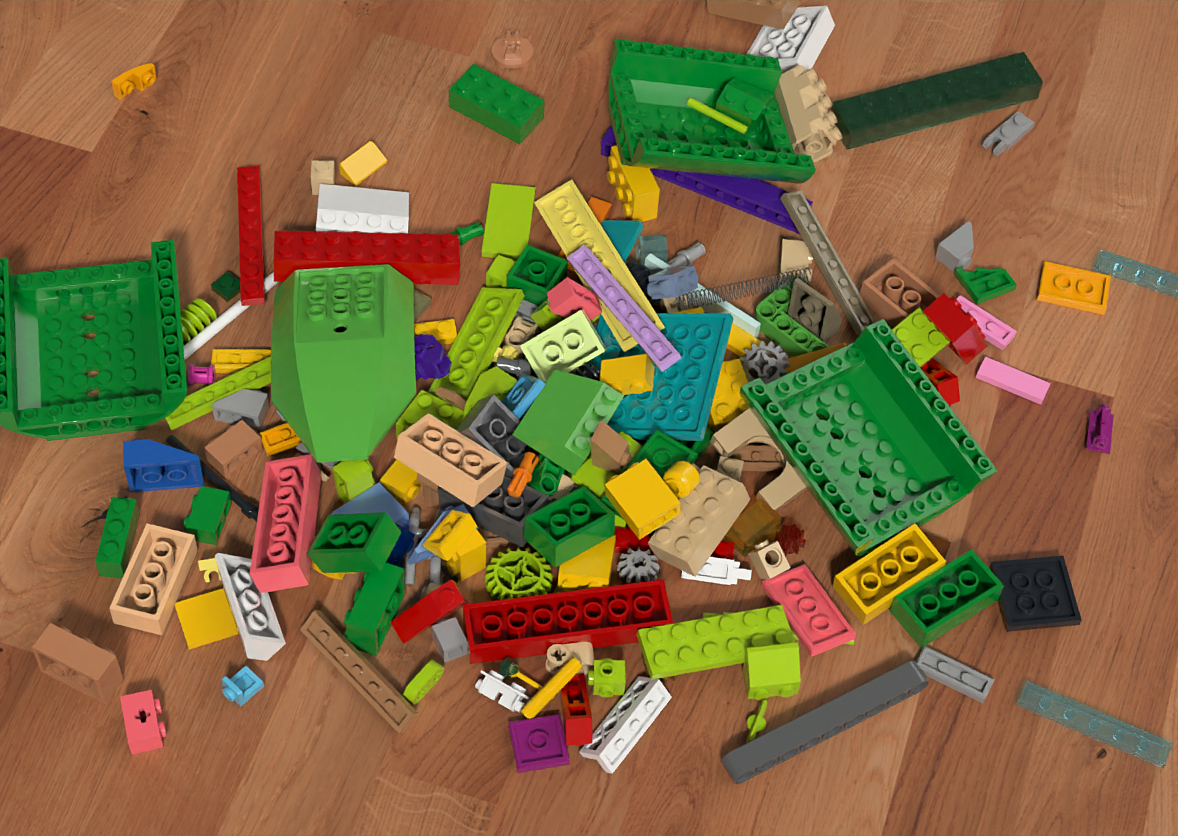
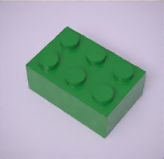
(569, 526)
(354, 542)
(375, 608)

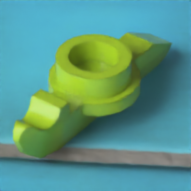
(757, 723)

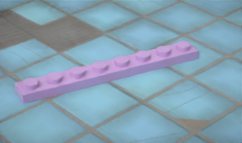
(624, 308)

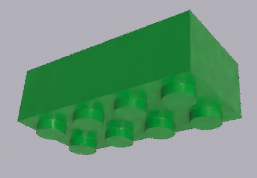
(496, 103)
(946, 598)

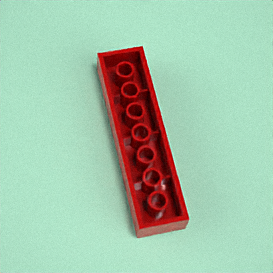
(418, 257)
(537, 622)

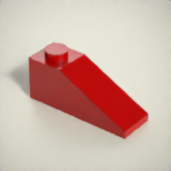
(943, 381)
(429, 611)
(576, 711)

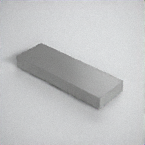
(954, 674)

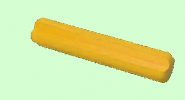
(551, 688)

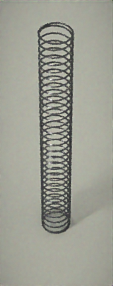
(767, 281)

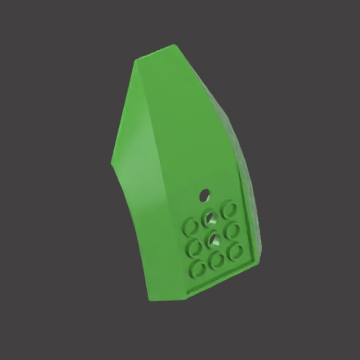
(347, 385)

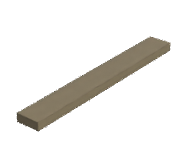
(828, 261)

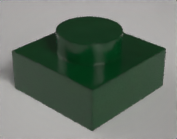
(226, 286)

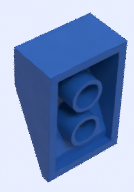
(159, 467)

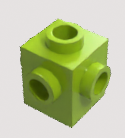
(607, 677)

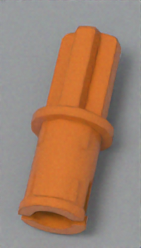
(522, 474)

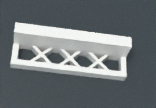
(629, 723)

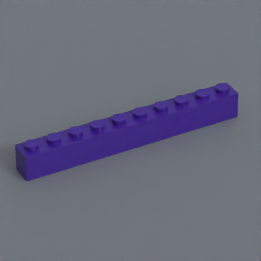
(740, 193)

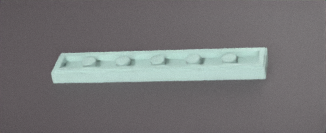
(740, 319)

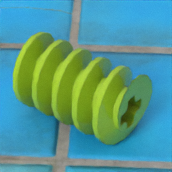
(193, 317)

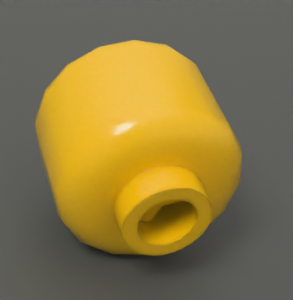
(682, 478)

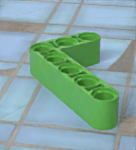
(783, 329)

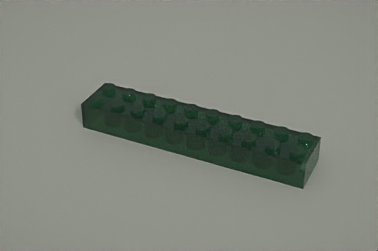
(936, 100)

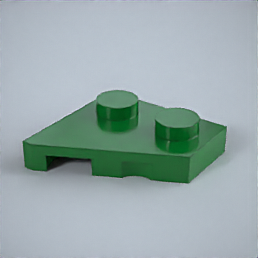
(985, 283)

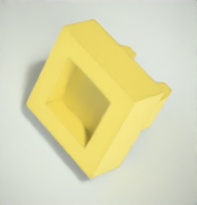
(208, 565)

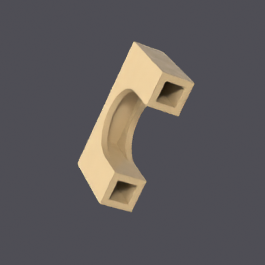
(746, 430)

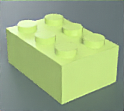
(564, 346)

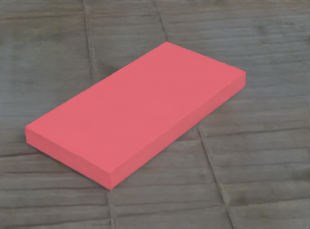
(809, 610)

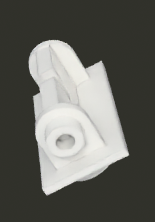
(511, 695)

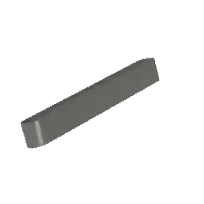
(824, 722)

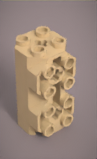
(806, 112)

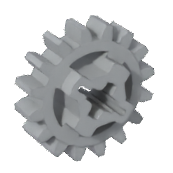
(756, 359)

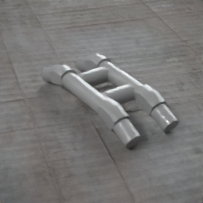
(435, 565)

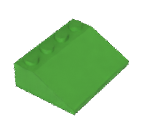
(567, 417)

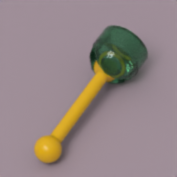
(510, 669)

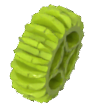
(509, 568)

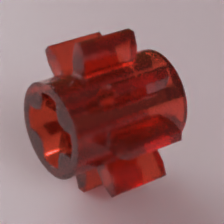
(790, 539)

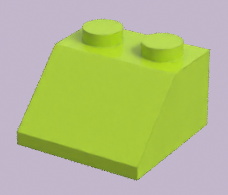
(772, 671)

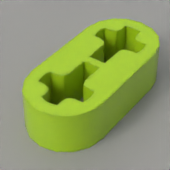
(423, 682)

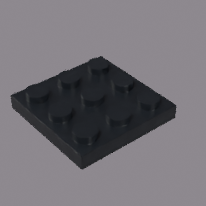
(1036, 593)

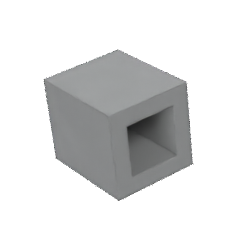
(449, 639)

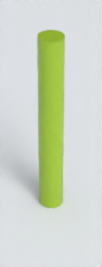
(717, 115)

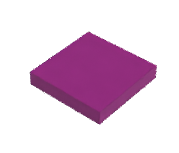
(538, 743)

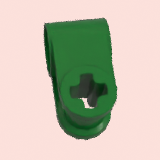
(546, 476)

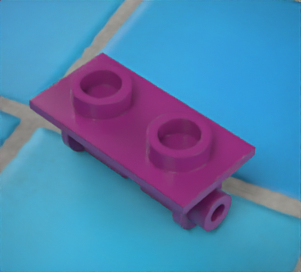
(1100, 430)

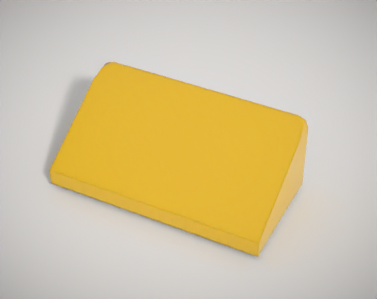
(362, 163)
(450, 534)

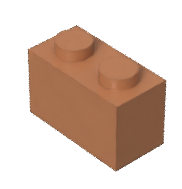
(233, 448)

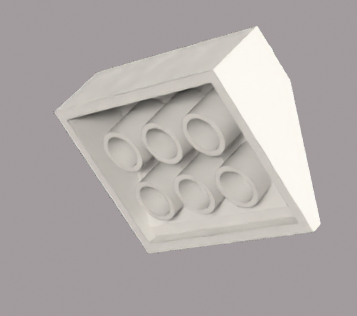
(799, 41)
(361, 210)

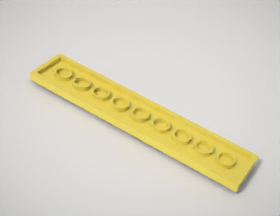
(576, 226)

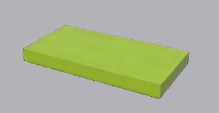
(508, 220)

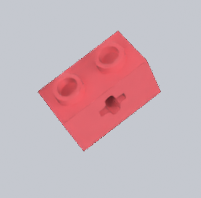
(572, 297)
(140, 735)

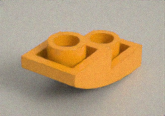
(138, 78)

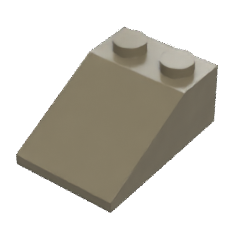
(814, 311)

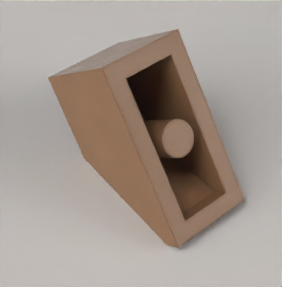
(609, 449)

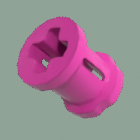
(201, 374)

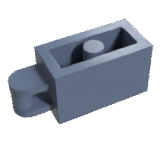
(672, 282)

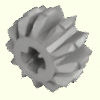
(638, 566)

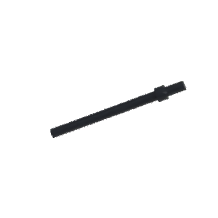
(248, 508)

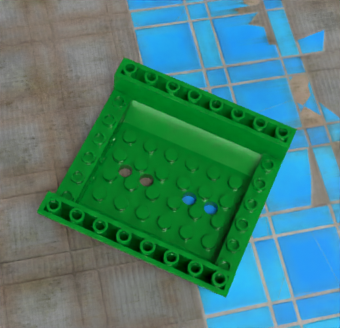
(649, 101)
(134, 347)
(887, 426)

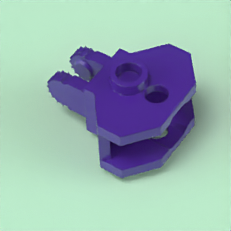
(430, 361)

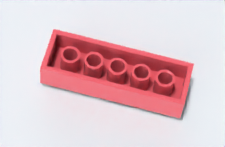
(286, 524)

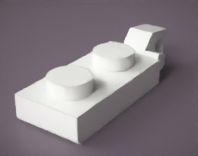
(720, 571)

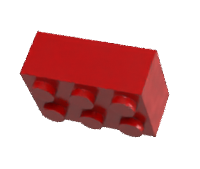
(957, 327)

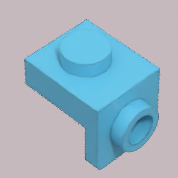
(241, 686)

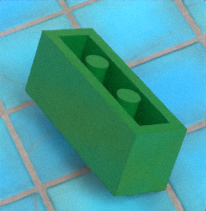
(117, 537)

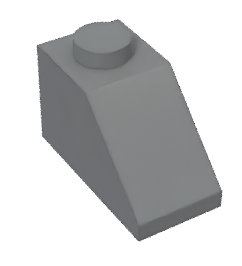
(957, 248)
(242, 405)

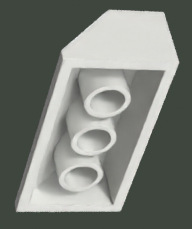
(250, 608)

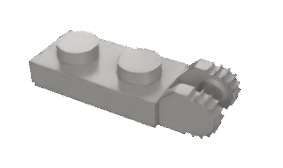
(1009, 133)

